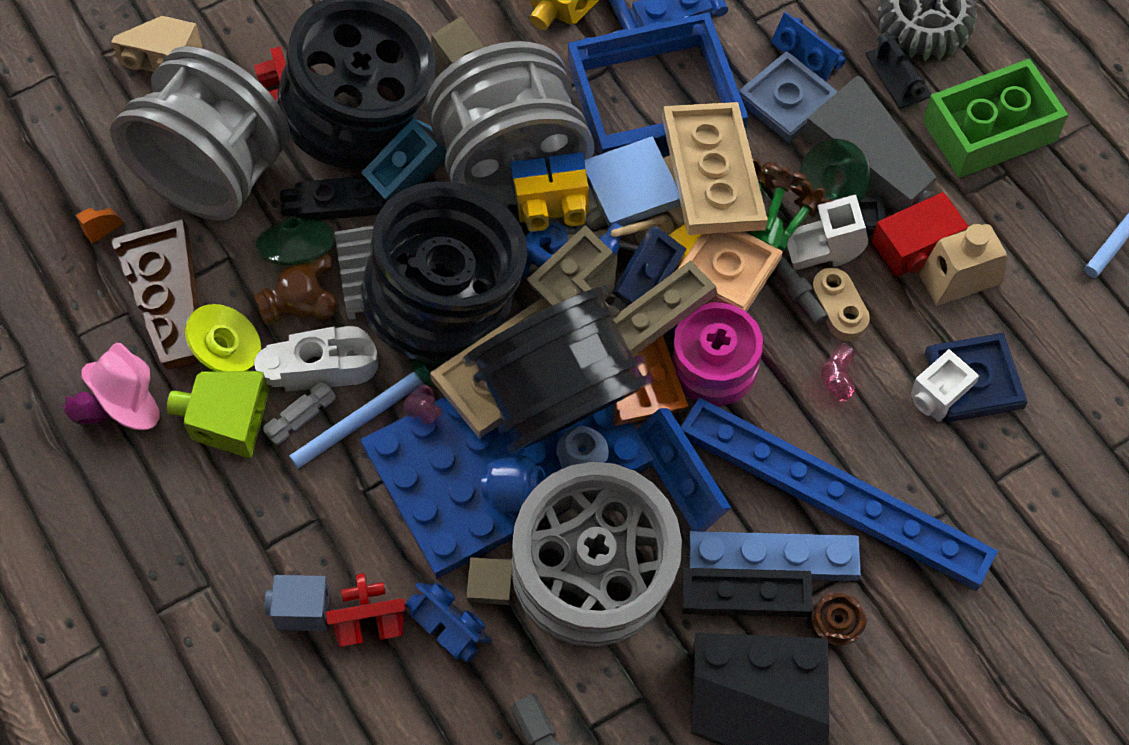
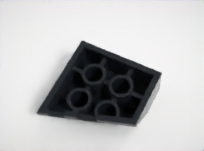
(760, 689)

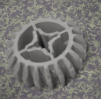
(928, 25)

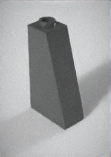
(894, 163)

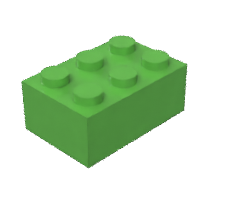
(994, 118)

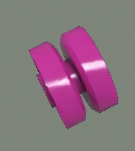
(717, 353)

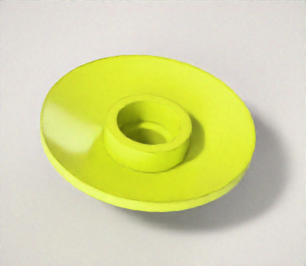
(222, 338)

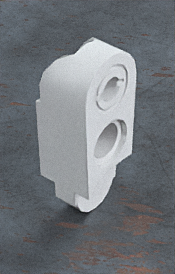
(345, 355)

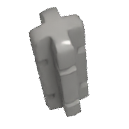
(299, 413)

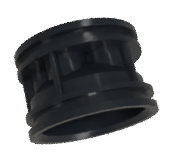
(367, 47)

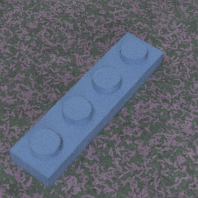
(824, 555)

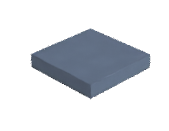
(786, 96)

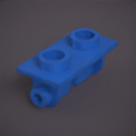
(807, 46)
(461, 629)

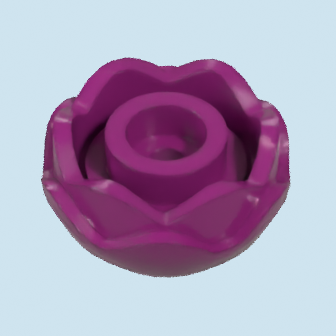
(84, 409)

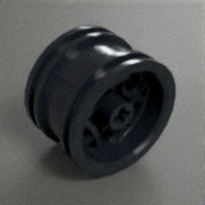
(557, 368)

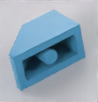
(406, 160)

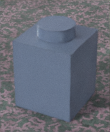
(298, 602)

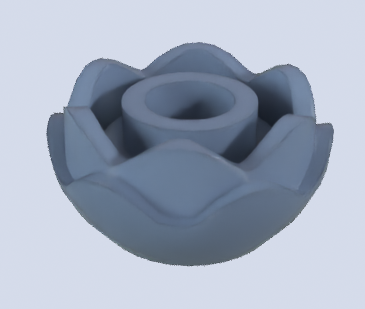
(579, 437)

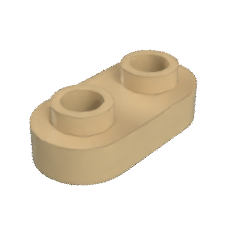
(841, 301)

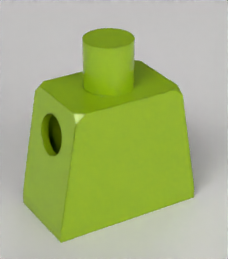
(223, 409)

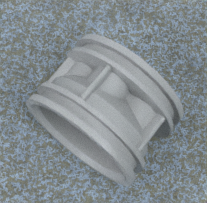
(503, 109)
(201, 133)

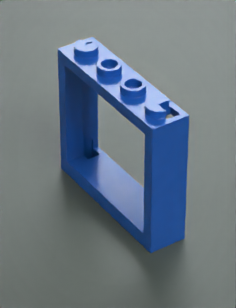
(641, 43)

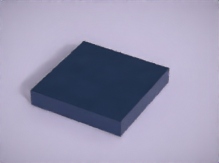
(998, 381)

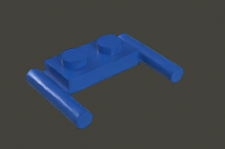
(651, 11)

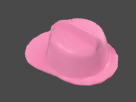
(122, 386)

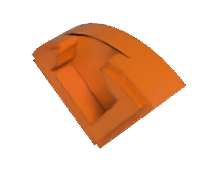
(98, 223)

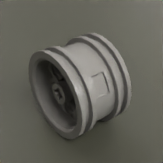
(591, 492)

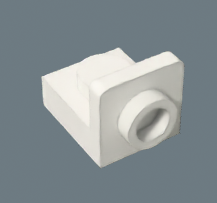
(942, 385)

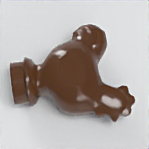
(298, 293)

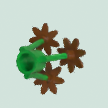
(807, 201)

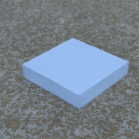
(632, 183)

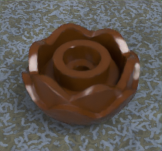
(842, 606)

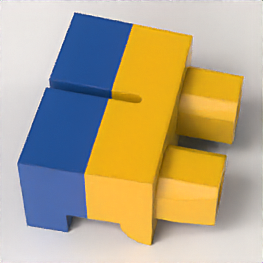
(561, 197)

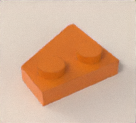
(663, 393)

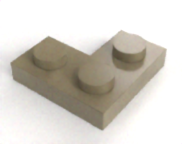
(571, 268)

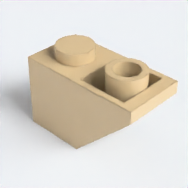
(150, 42)

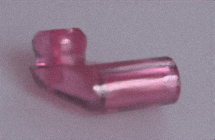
(835, 374)
(422, 404)

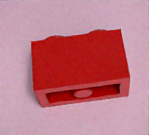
(911, 234)

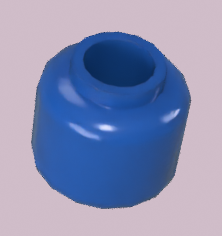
(510, 482)

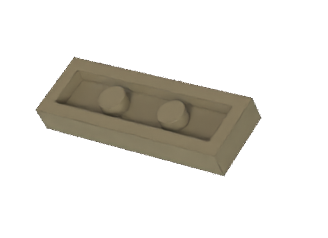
(664, 306)

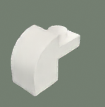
(835, 238)

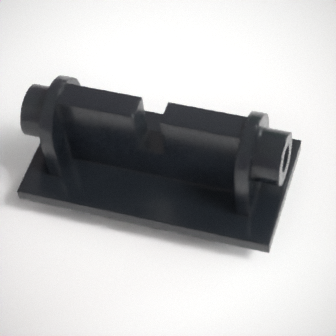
(897, 72)

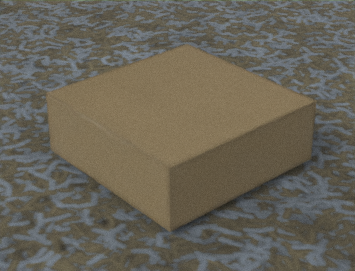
(489, 581)

